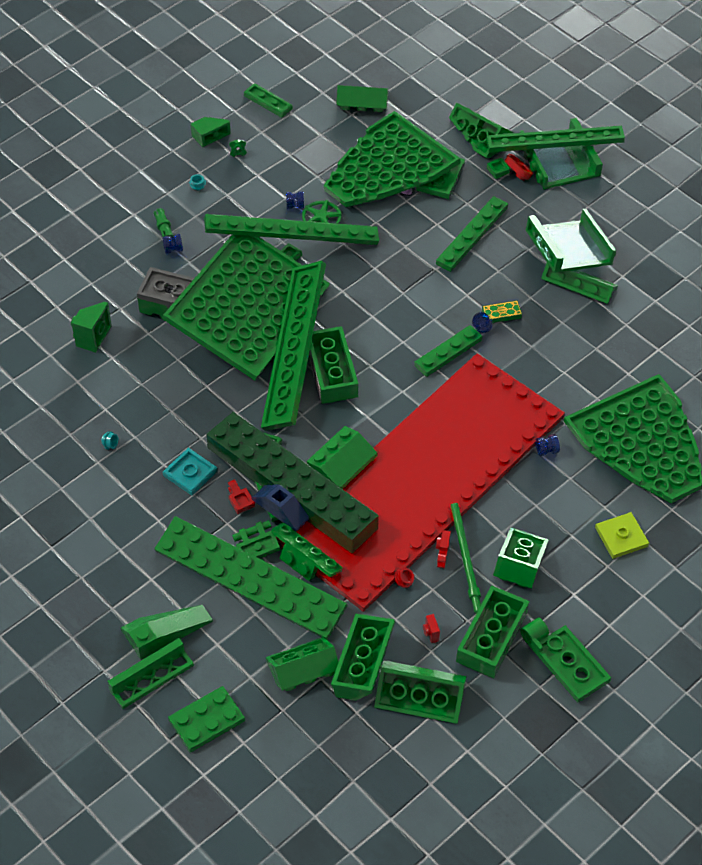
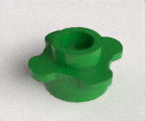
(235, 144)

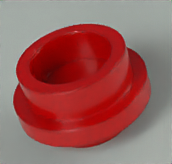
(404, 577)

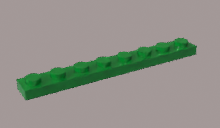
(555, 139)

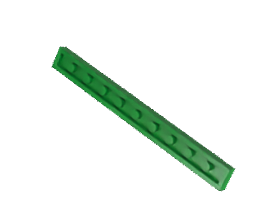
(291, 229)

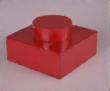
(431, 628)

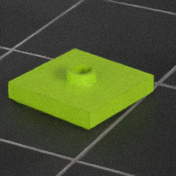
(622, 535)

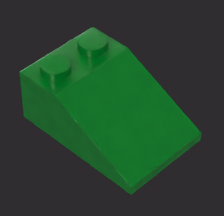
(520, 558)

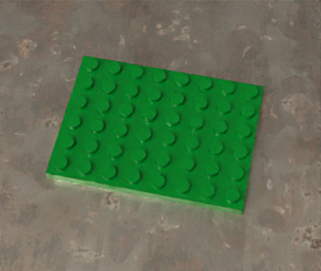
(238, 303)

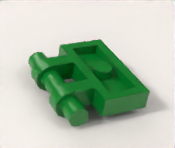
(258, 546)

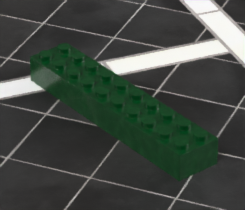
(269, 463)

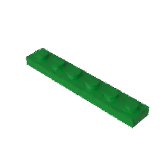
(471, 234)

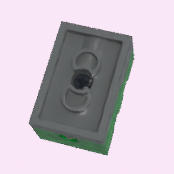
(160, 291)

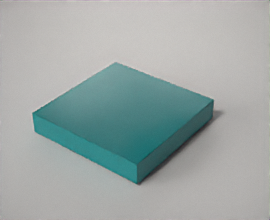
(190, 471)

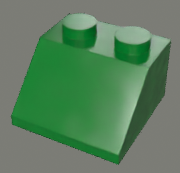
(91, 326)

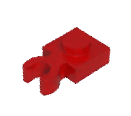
(443, 546)

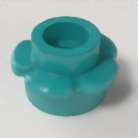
(197, 182)
(110, 440)

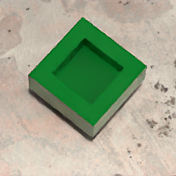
(498, 168)

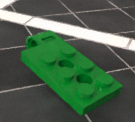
(558, 645)

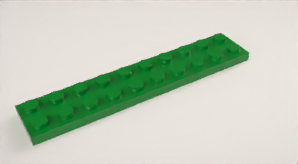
(293, 346)
(251, 577)

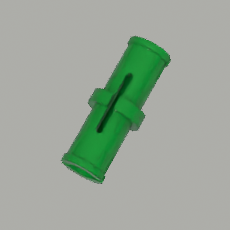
(162, 223)

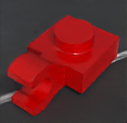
(240, 499)

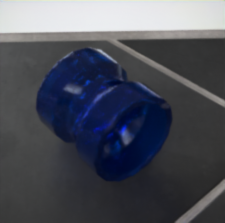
(291, 197)
(172, 243)
(480, 320)
(547, 445)

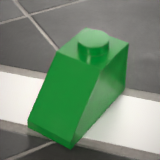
(209, 130)

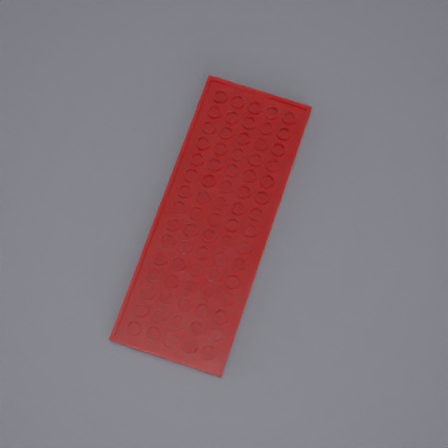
(435, 457)

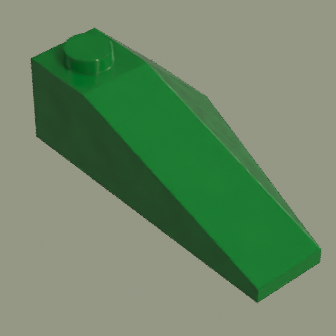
(158, 630)

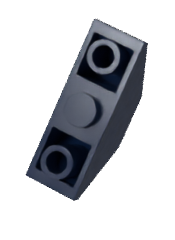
(281, 505)

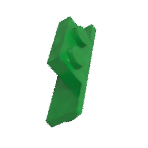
(303, 555)

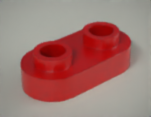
(518, 166)

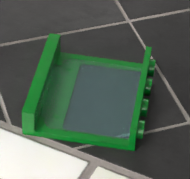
(564, 164)
(571, 244)

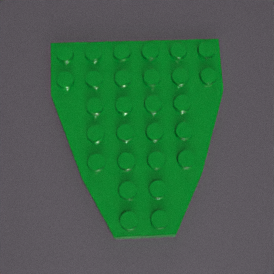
(387, 162)
(643, 438)

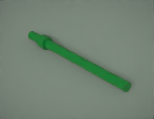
(474, 591)

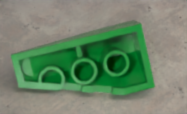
(476, 128)

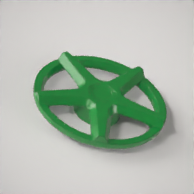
(322, 214)

